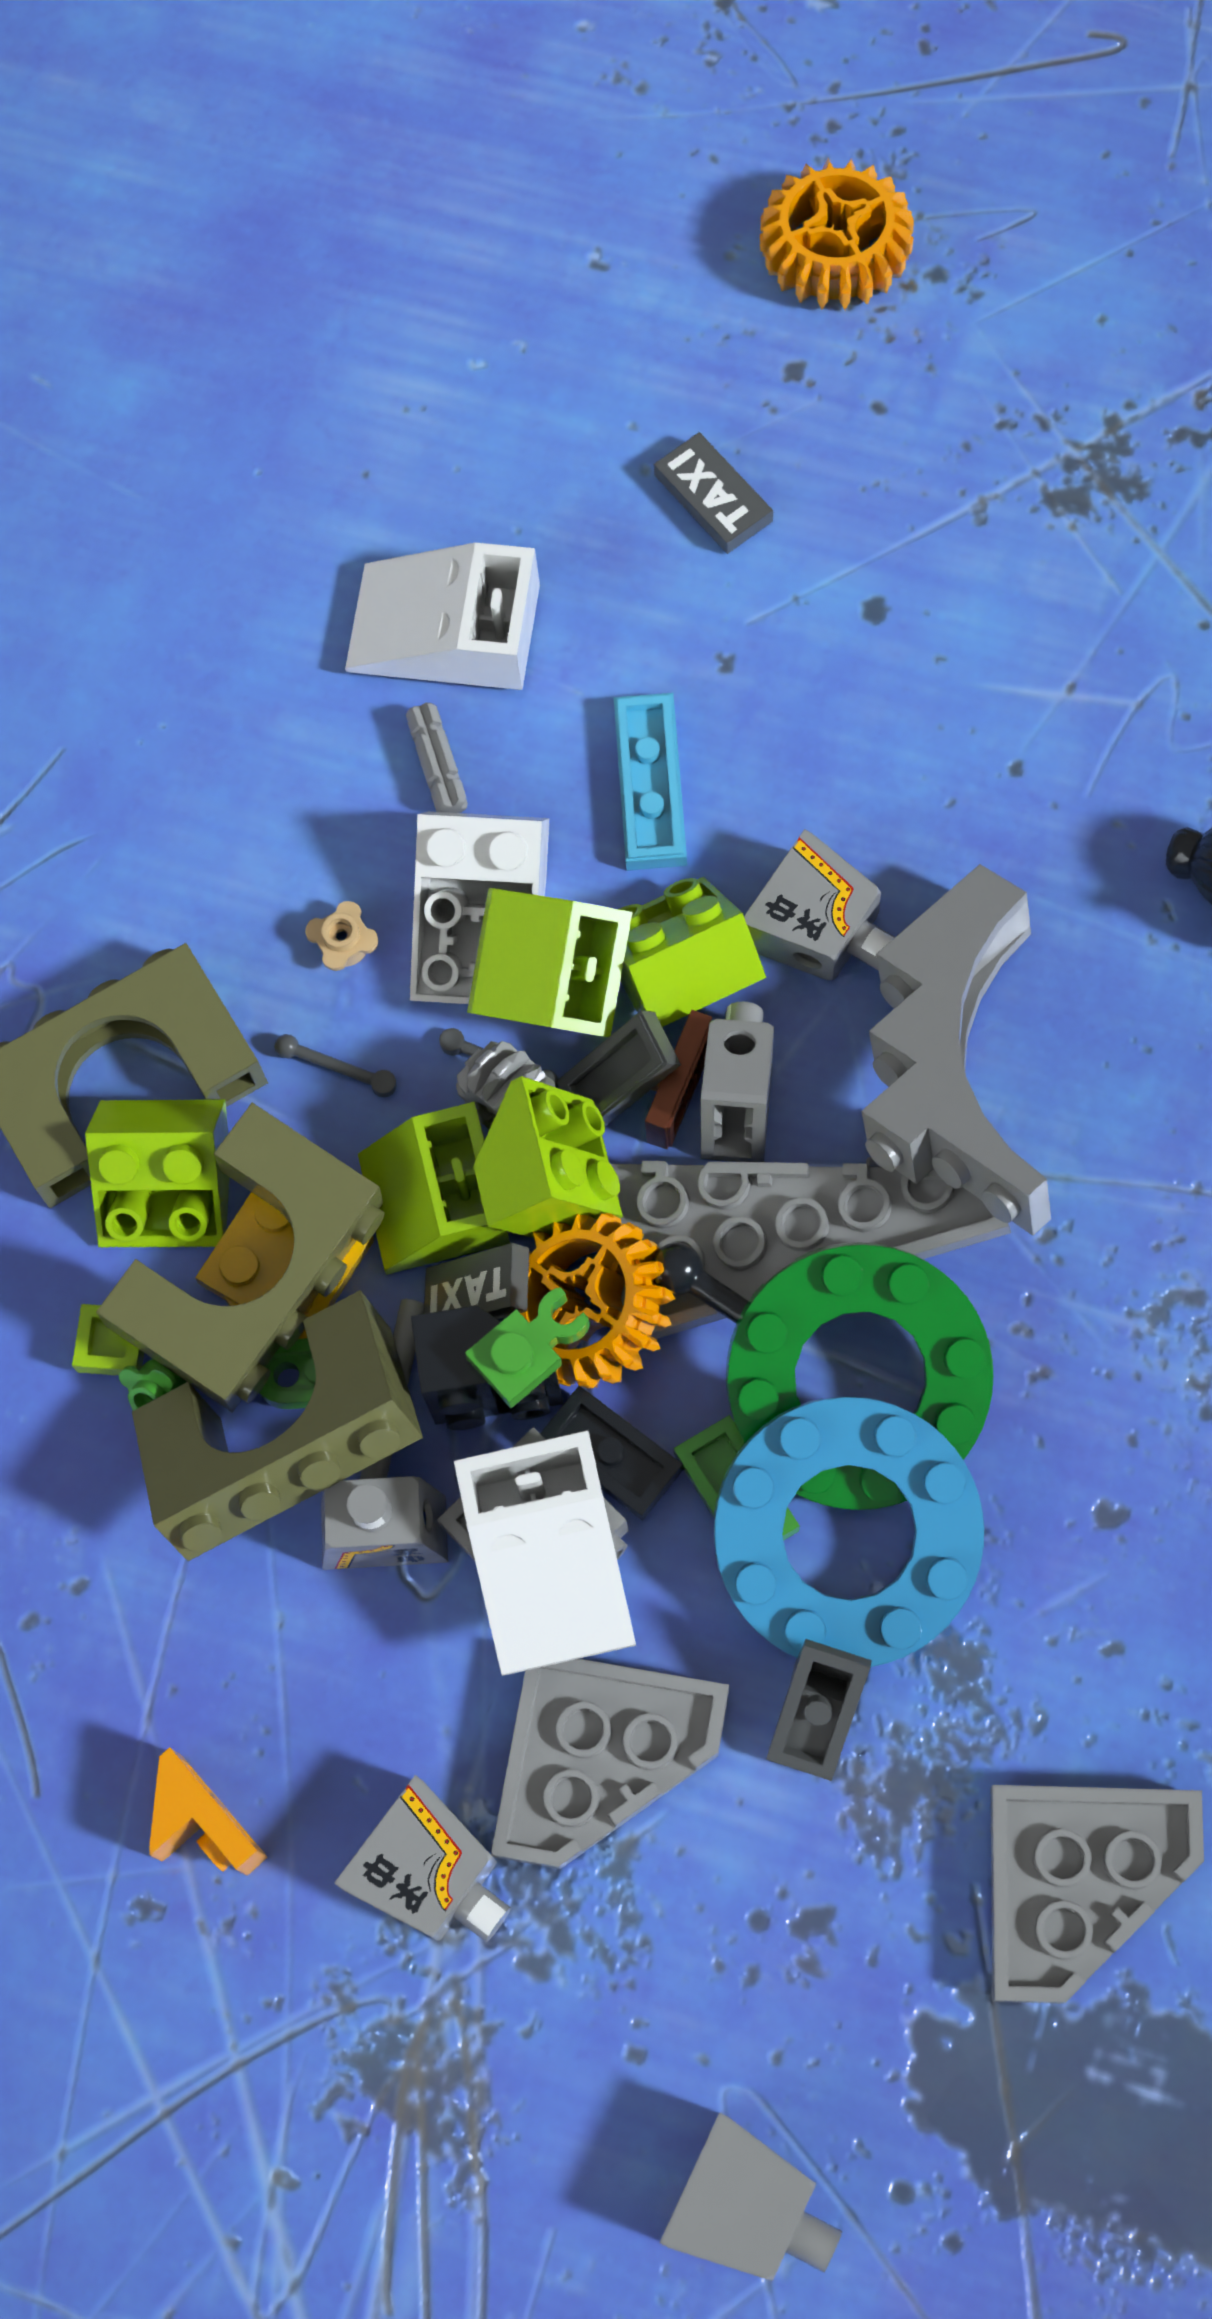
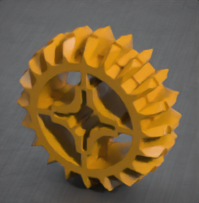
(846, 214)
(620, 1261)

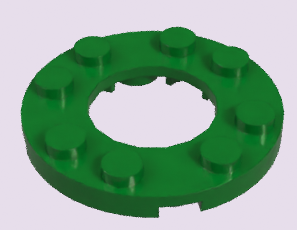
(855, 1281)

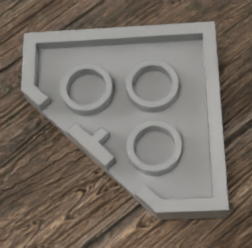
(597, 1751)
(1080, 1878)

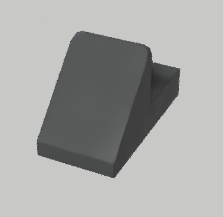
(818, 1709)

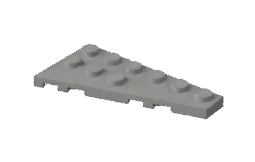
(764, 1215)

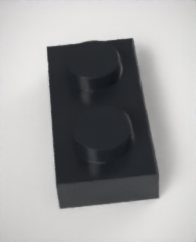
(627, 1461)

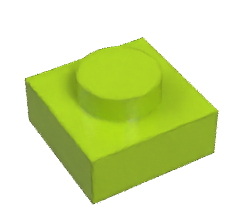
(99, 1348)

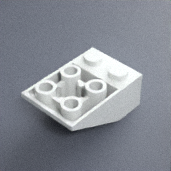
(448, 616)
(453, 870)
(544, 1553)

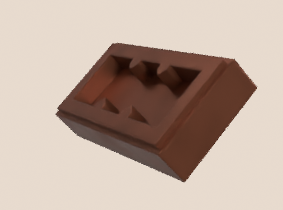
(678, 1087)

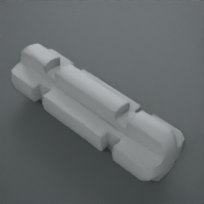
(436, 758)

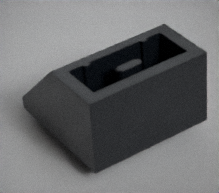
(452, 1385)

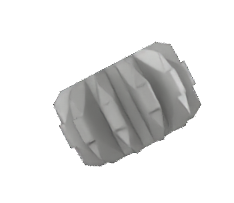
(489, 1076)

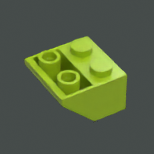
(687, 951)
(549, 962)
(545, 1161)
(158, 1172)
(430, 1189)

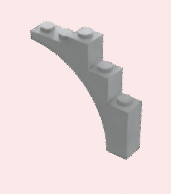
(929, 1111)

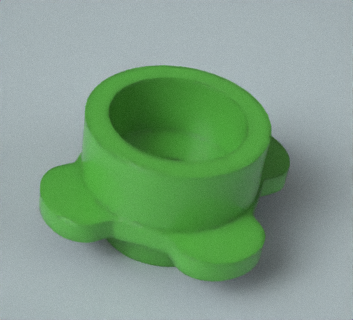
(148, 1382)

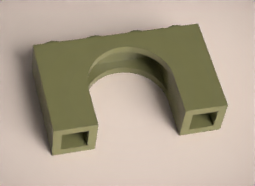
(160, 1002)
(228, 1347)
(352, 1421)

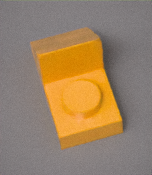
(184, 1806)

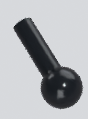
(685, 1274)

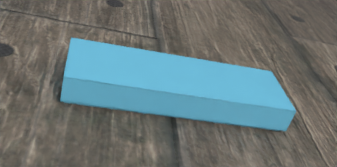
(650, 781)

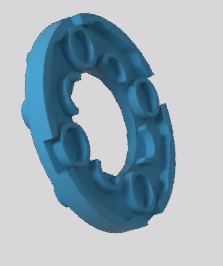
(825, 1437)

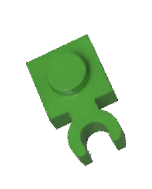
(520, 1353)

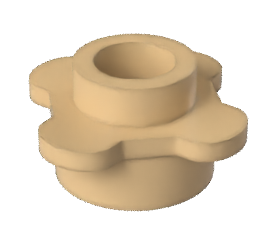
(347, 952)

